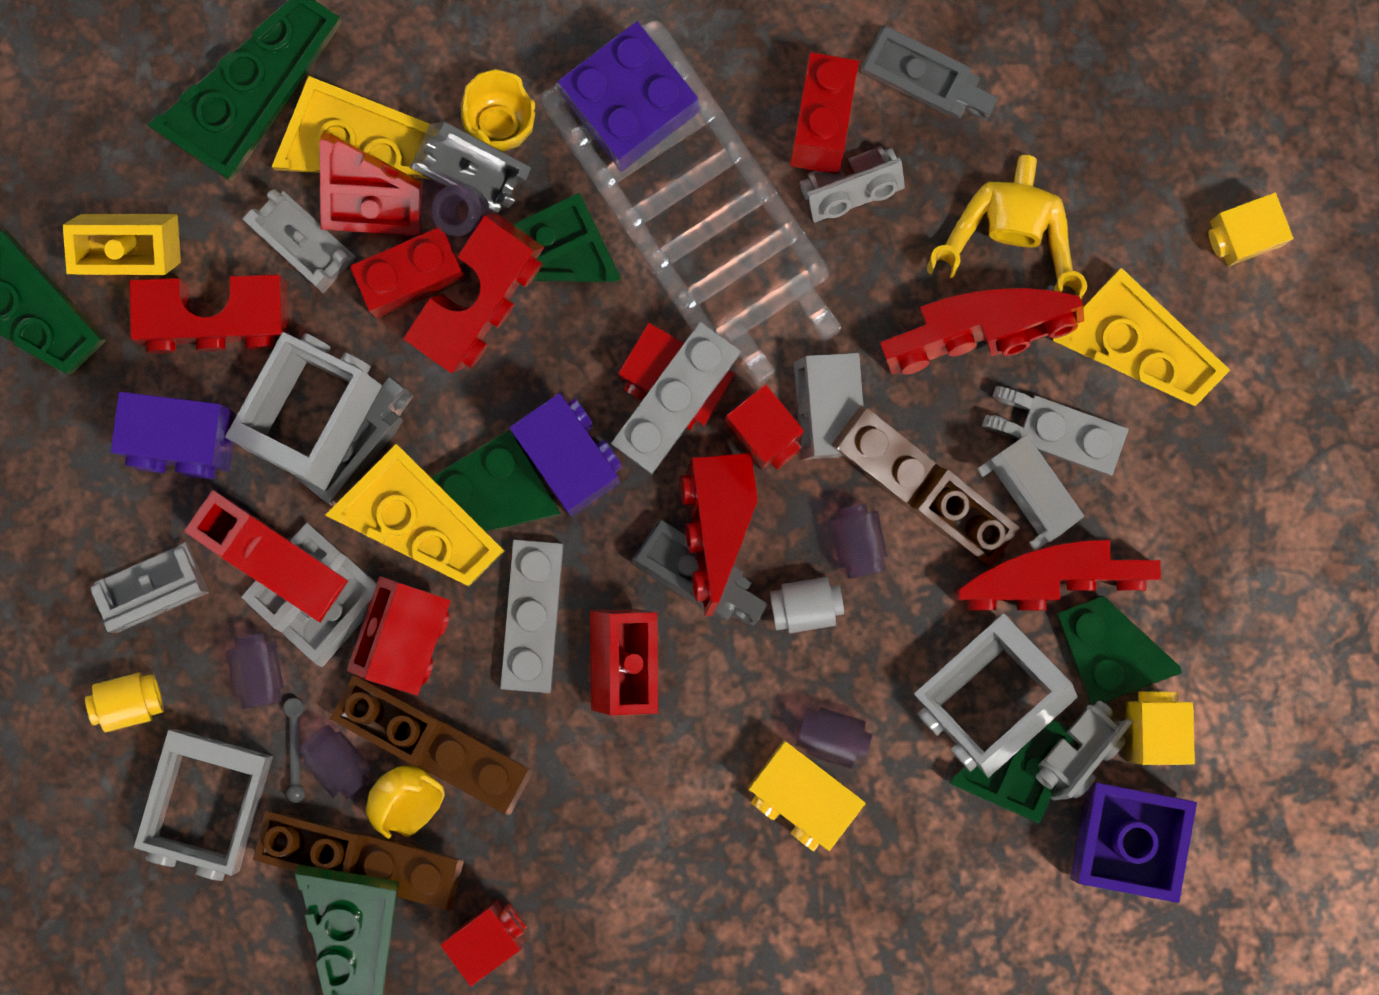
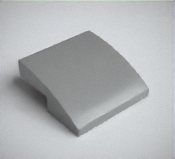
(313, 638)

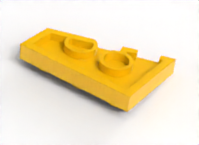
(358, 121)
(1144, 341)
(417, 518)

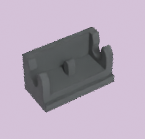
(460, 159)

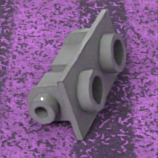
(874, 177)
(1097, 740)

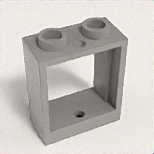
(271, 391)
(969, 662)
(168, 851)

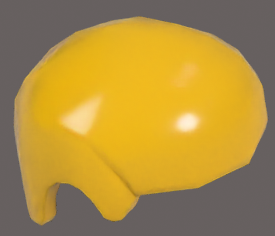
(497, 109)
(403, 800)

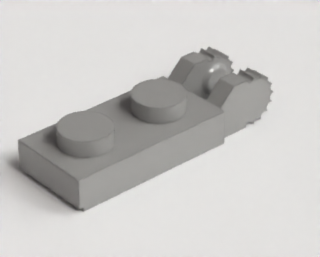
(1061, 431)

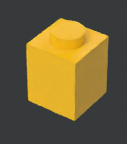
(1249, 230)

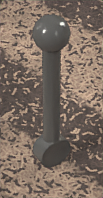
(294, 709)

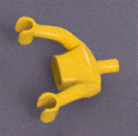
(1016, 218)

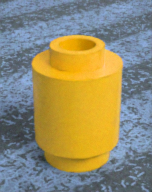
(124, 701)

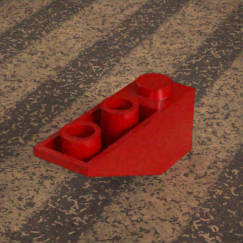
(721, 507)
(266, 555)

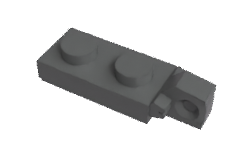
(926, 75)
(369, 441)
(667, 560)

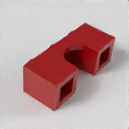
(502, 261)
(164, 317)

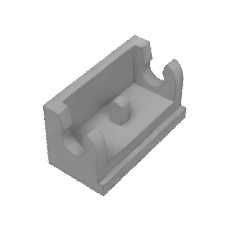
(300, 240)
(826, 400)
(1035, 490)
(149, 588)

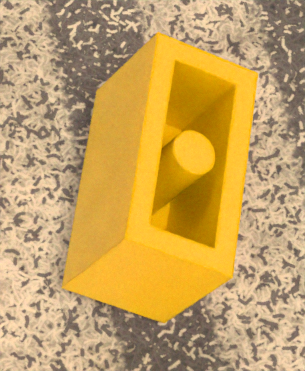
(122, 244)
(1160, 729)
(805, 796)

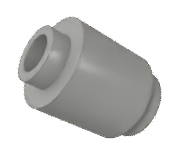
(806, 605)

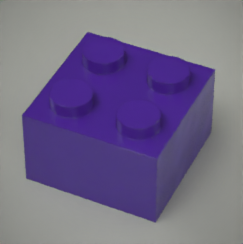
(629, 96)
(172, 432)
(566, 454)
(1133, 841)

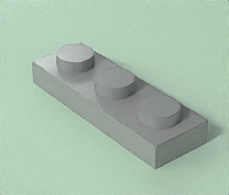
(676, 398)
(532, 616)

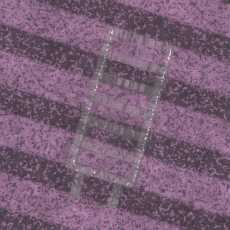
(761, 193)

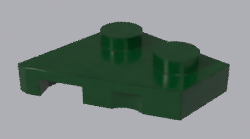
(570, 243)
(1111, 651)
(1015, 782)

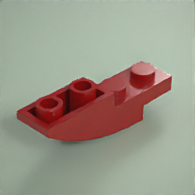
(999, 316)
(1037, 576)

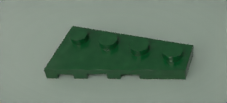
(242, 97)

